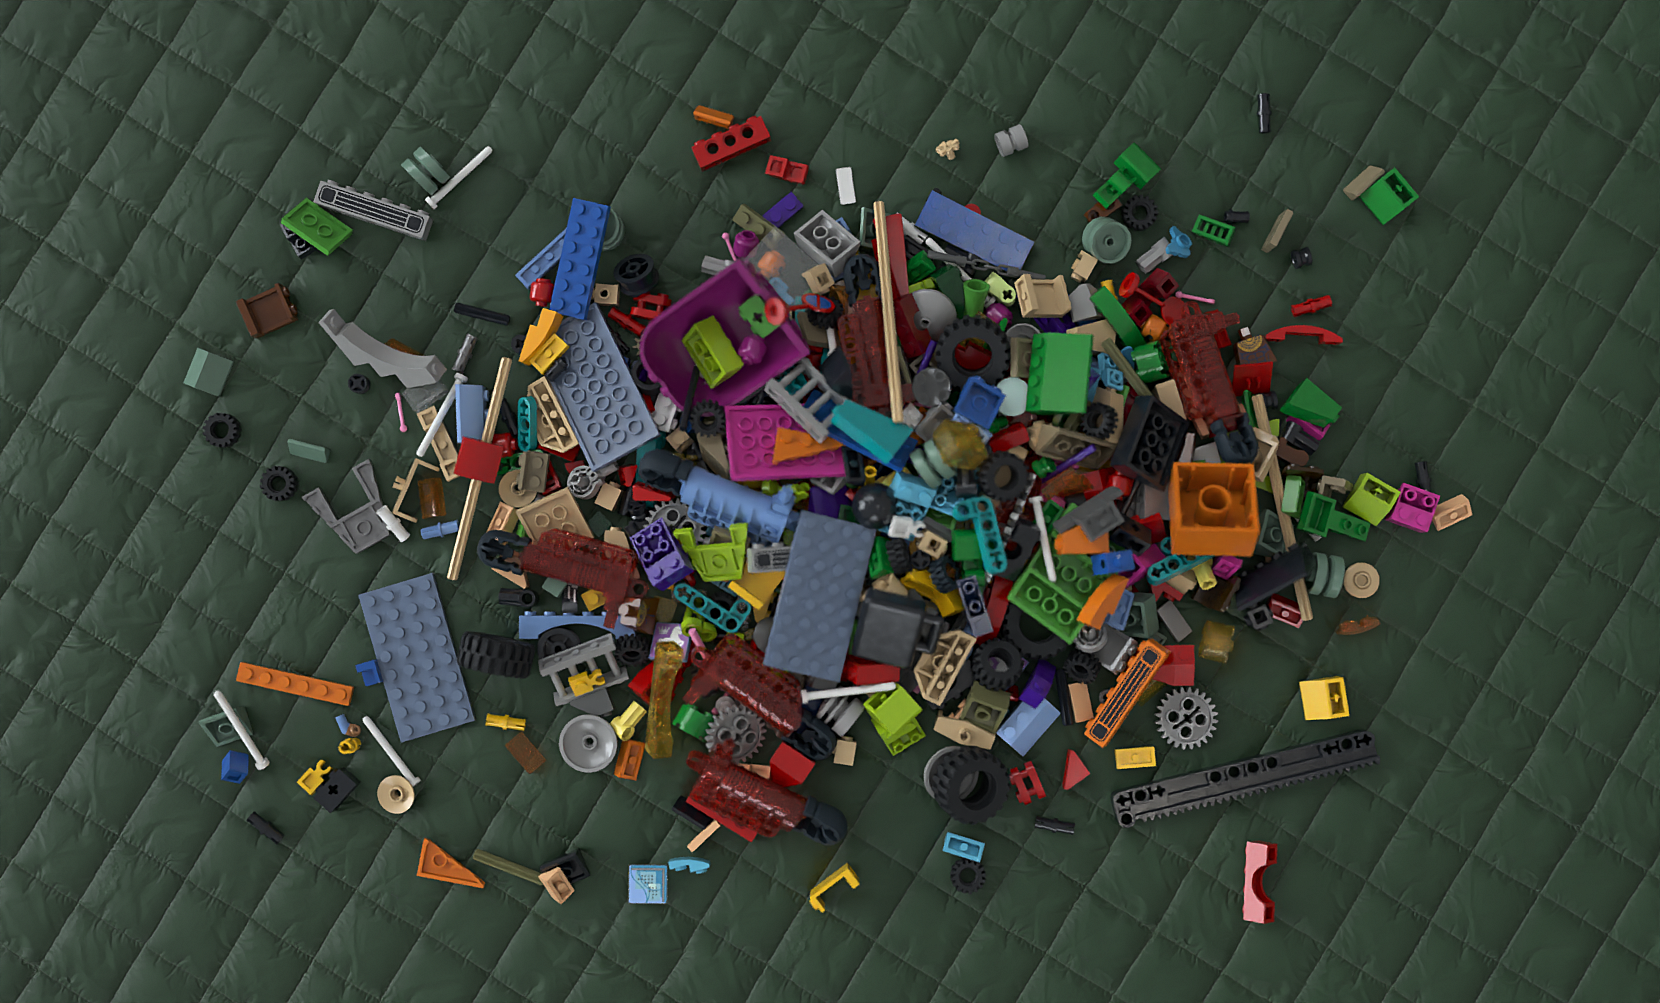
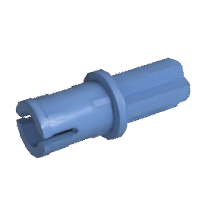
(440, 529)

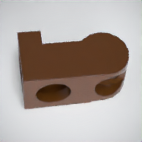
(1099, 210)
(1290, 455)

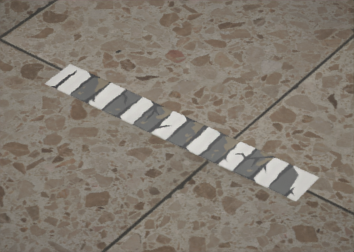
(1012, 520)

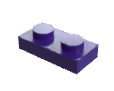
(783, 210)

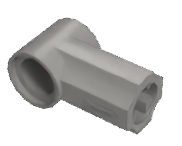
(1154, 256)
(714, 265)

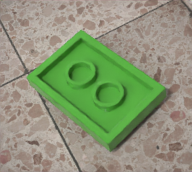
(316, 226)

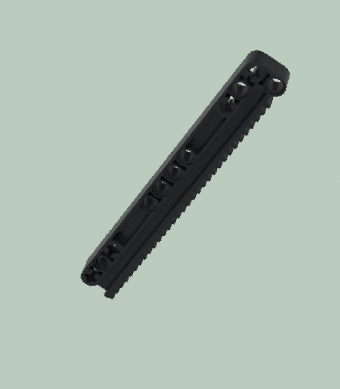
(1289, 766)

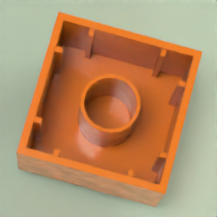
(1213, 509)

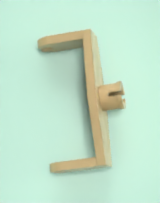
(403, 486)
(963, 731)

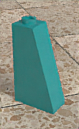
(871, 429)

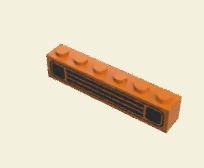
(1127, 692)

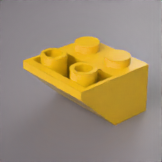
(1324, 698)

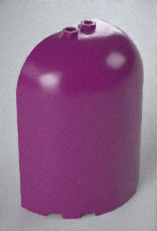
(719, 297)

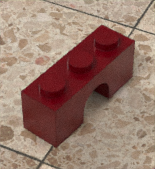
(1158, 284)
(912, 340)

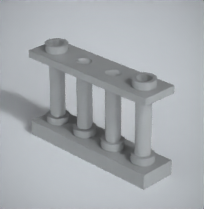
(791, 404)
(578, 654)

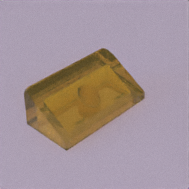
(1151, 690)

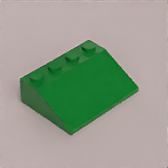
(1059, 373)

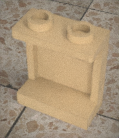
(1042, 297)

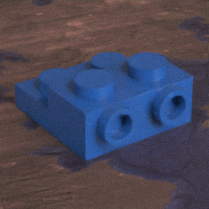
(979, 402)

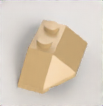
(552, 424)
(938, 670)

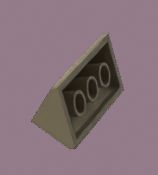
(1063, 444)

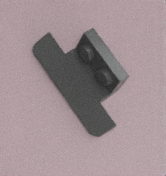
(1094, 516)

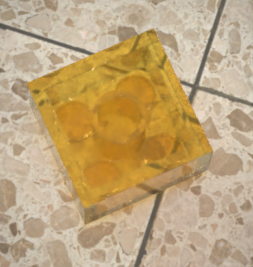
(960, 444)

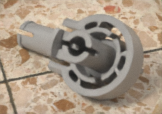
(590, 482)
(1090, 638)

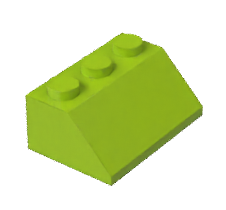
(712, 352)

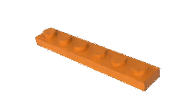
(295, 683)

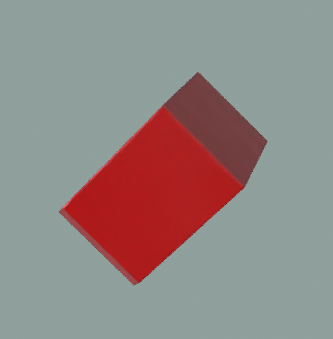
(1074, 770)

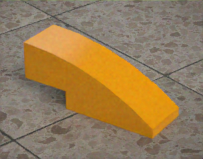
(538, 335)

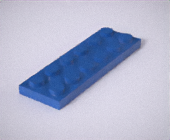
(973, 232)
(580, 258)
(898, 460)

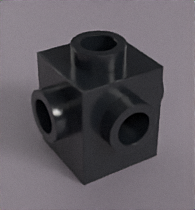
(1264, 618)

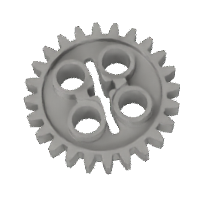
(681, 509)
(727, 722)
(1196, 731)

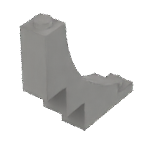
(386, 361)

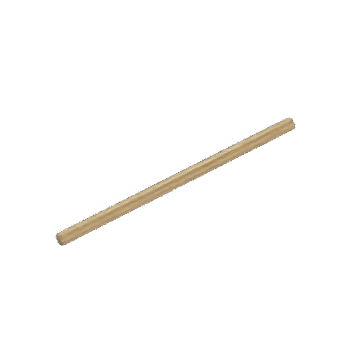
(888, 312)
(475, 485)
(1285, 520)

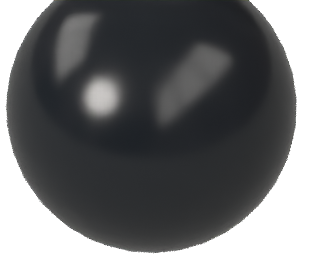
(874, 505)

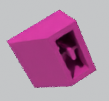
(1413, 508)

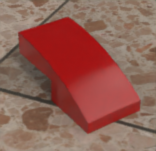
(787, 170)

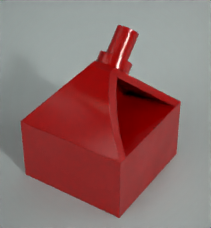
(789, 766)

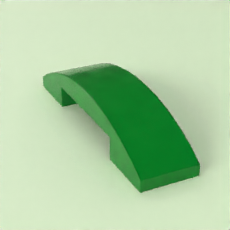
(1117, 318)

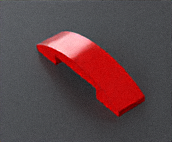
(1325, 336)
(996, 606)

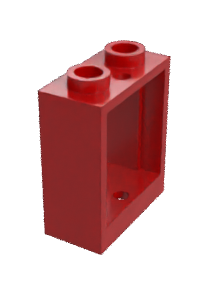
(868, 672)

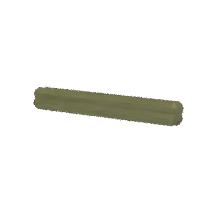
(1124, 366)
(507, 866)

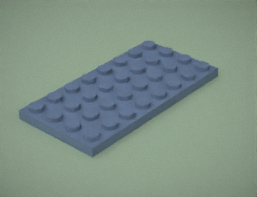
(600, 392)
(819, 596)
(417, 657)

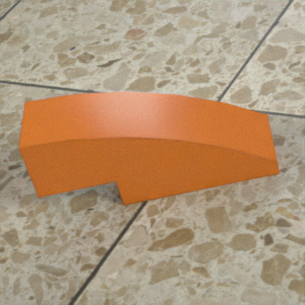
(1103, 601)

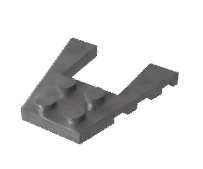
(361, 527)

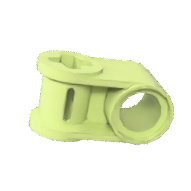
(998, 288)

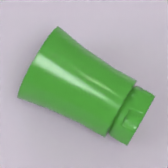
(975, 296)

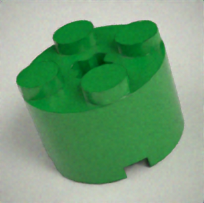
(1150, 362)
(693, 721)

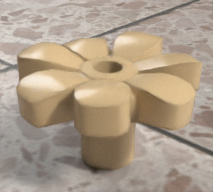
(948, 148)

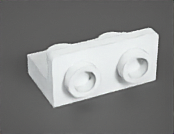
(665, 414)

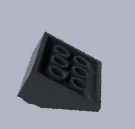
(1150, 442)
(1274, 575)

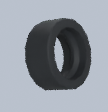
(644, 389)

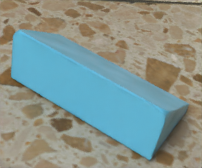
(963, 847)

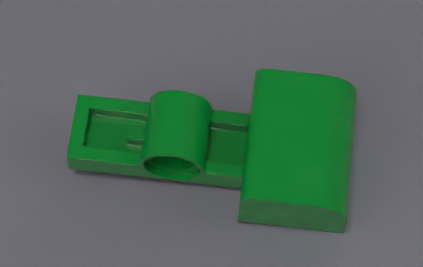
(1134, 168)
(1319, 516)
(967, 550)

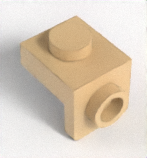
(1034, 432)

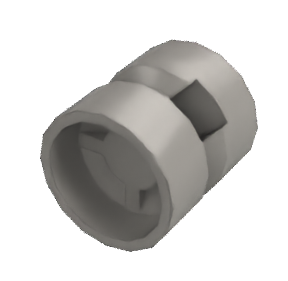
(1011, 140)

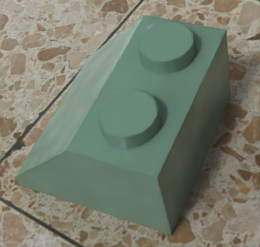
(1142, 616)

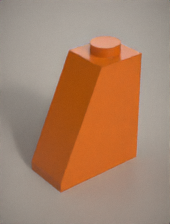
(1076, 542)

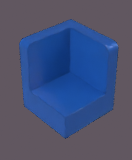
(370, 672)
(234, 767)

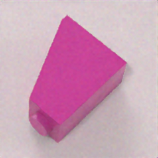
(1142, 564)

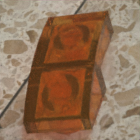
(1352, 627)

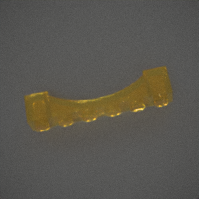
(666, 664)

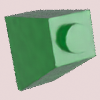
(1311, 405)

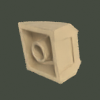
(1267, 446)

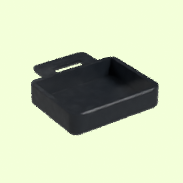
(892, 627)

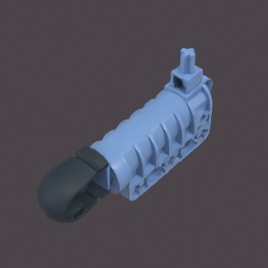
(720, 500)

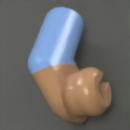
(347, 728)

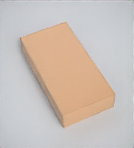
(703, 835)

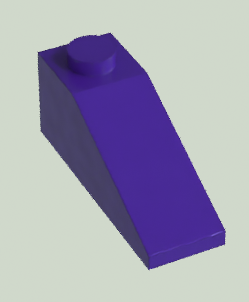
(1038, 683)

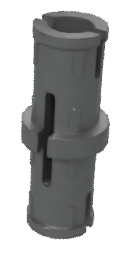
(464, 353)

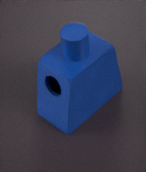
(1113, 561)

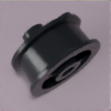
(636, 275)
(556, 637)

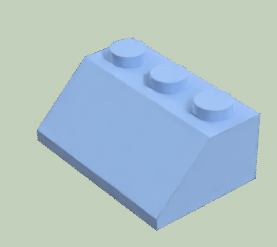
(471, 410)
(1026, 725)

